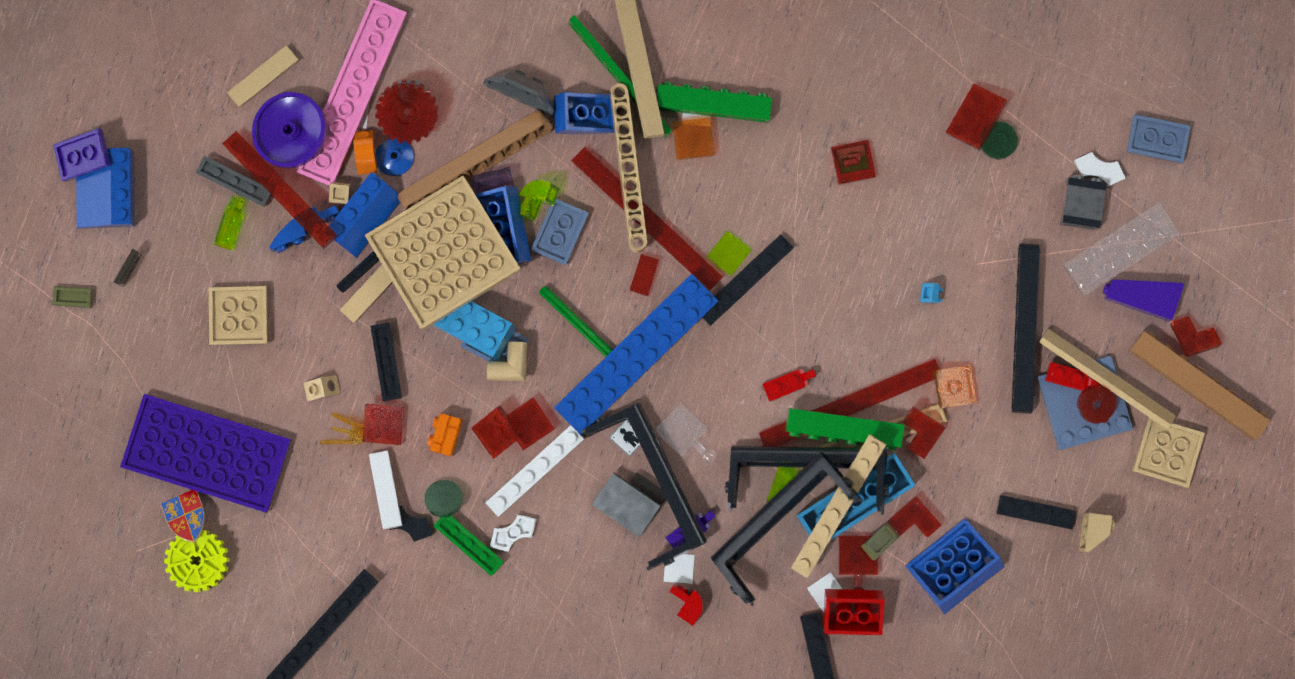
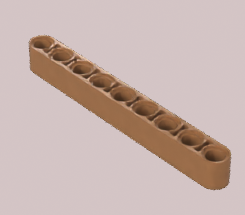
(479, 158)

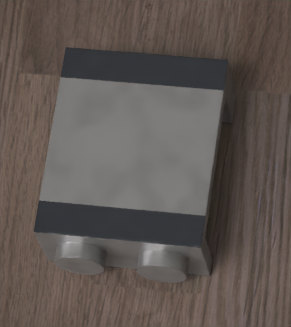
(1083, 203)

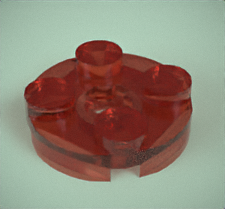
(1091, 395)

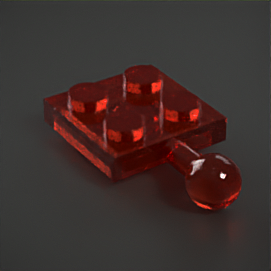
(855, 560)

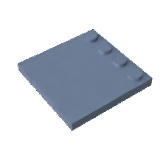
(1066, 420)

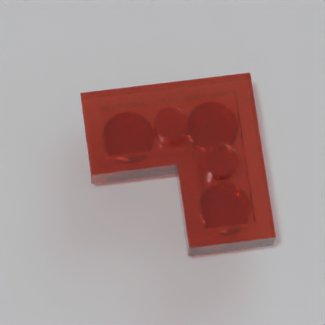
(1193, 341)
(927, 431)
(917, 514)

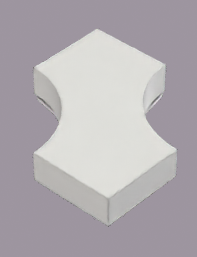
(1090, 166)
(520, 528)

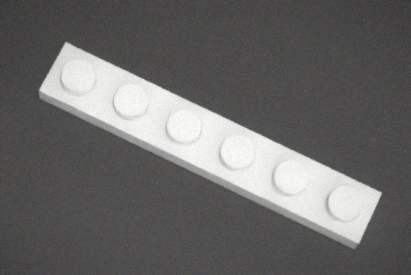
(534, 471)

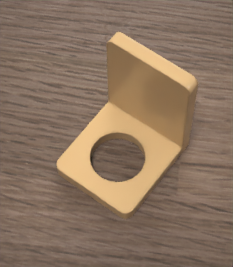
(319, 388)

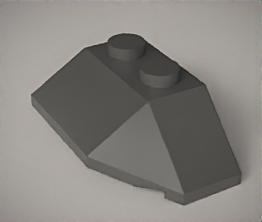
(521, 89)

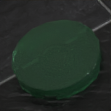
(1000, 141)
(443, 498)

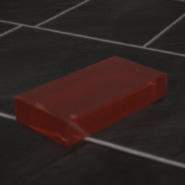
(644, 275)

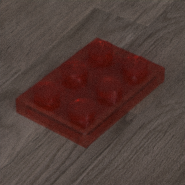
(976, 116)

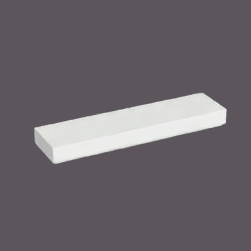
(385, 490)

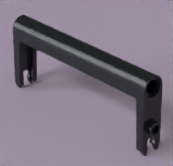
(798, 458)
(665, 476)
(772, 513)

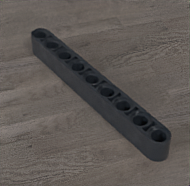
(1025, 328)

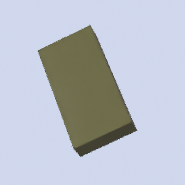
(72, 297)
(880, 541)

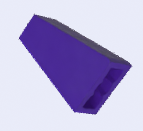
(1148, 297)

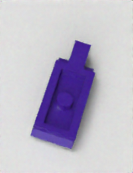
(676, 537)

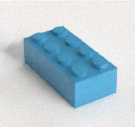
(478, 329)

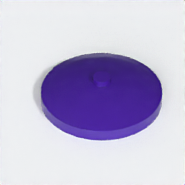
(289, 130)

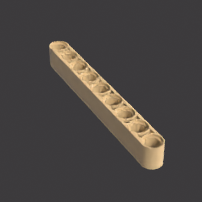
(628, 158)

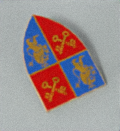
(185, 515)

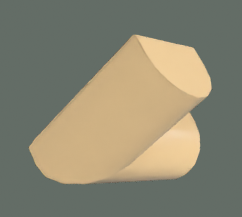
(515, 366)

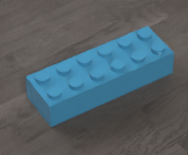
(896, 478)

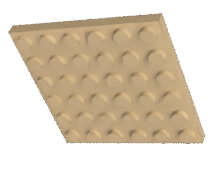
(442, 253)

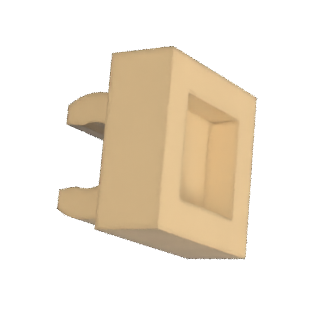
(339, 192)

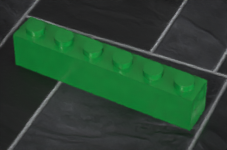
(714, 103)
(842, 427)

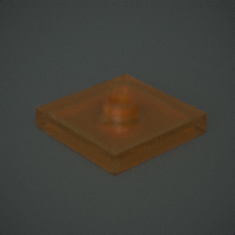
(693, 138)
(954, 386)

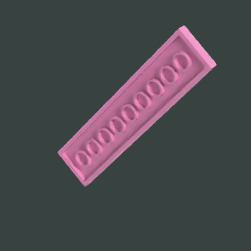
(355, 88)

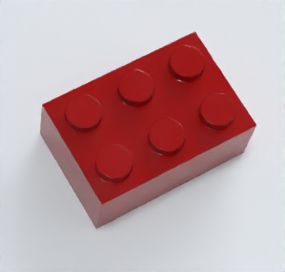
(853, 612)

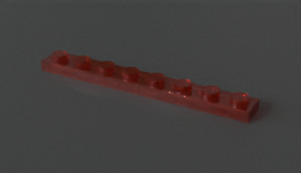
(280, 190)

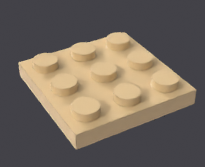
(238, 315)
(1168, 453)

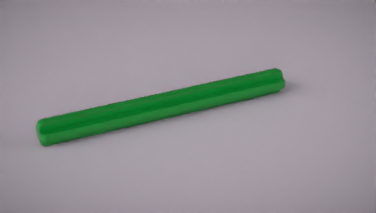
(575, 321)

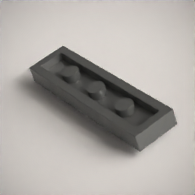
(233, 181)

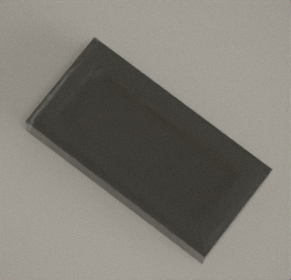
(127, 268)
(648, 488)

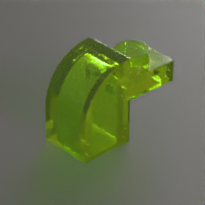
(537, 193)

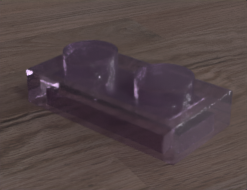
(493, 180)

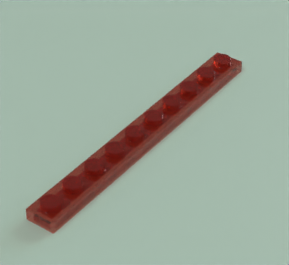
(654, 224)
(861, 399)

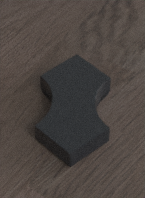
(416, 527)

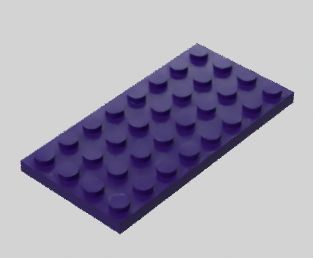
(205, 453)

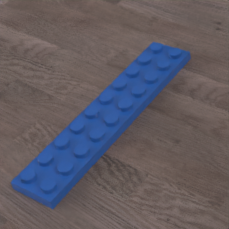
(636, 354)

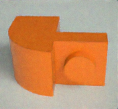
(365, 152)

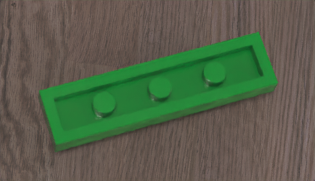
(469, 544)

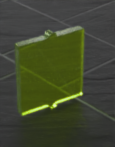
(729, 253)

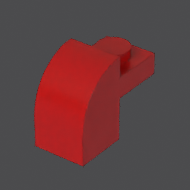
(693, 604)

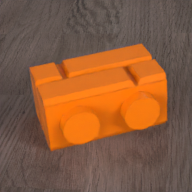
(445, 434)

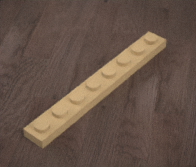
(837, 507)

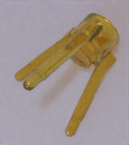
(355, 433)

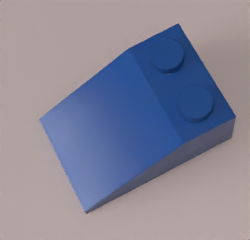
(583, 113)

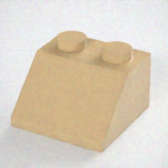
(1094, 530)

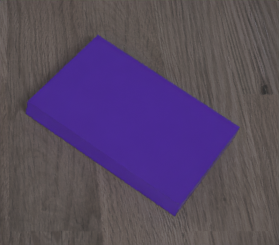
(82, 155)

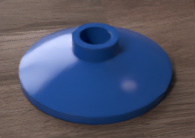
(394, 166)

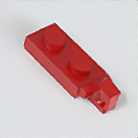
(1068, 377)
(787, 384)

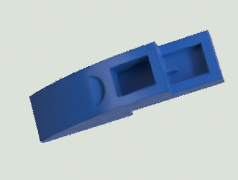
(295, 234)

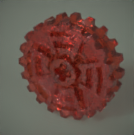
(392, 115)

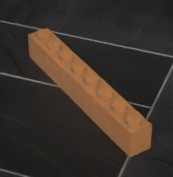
(1199, 386)

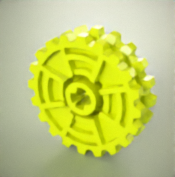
(197, 575)

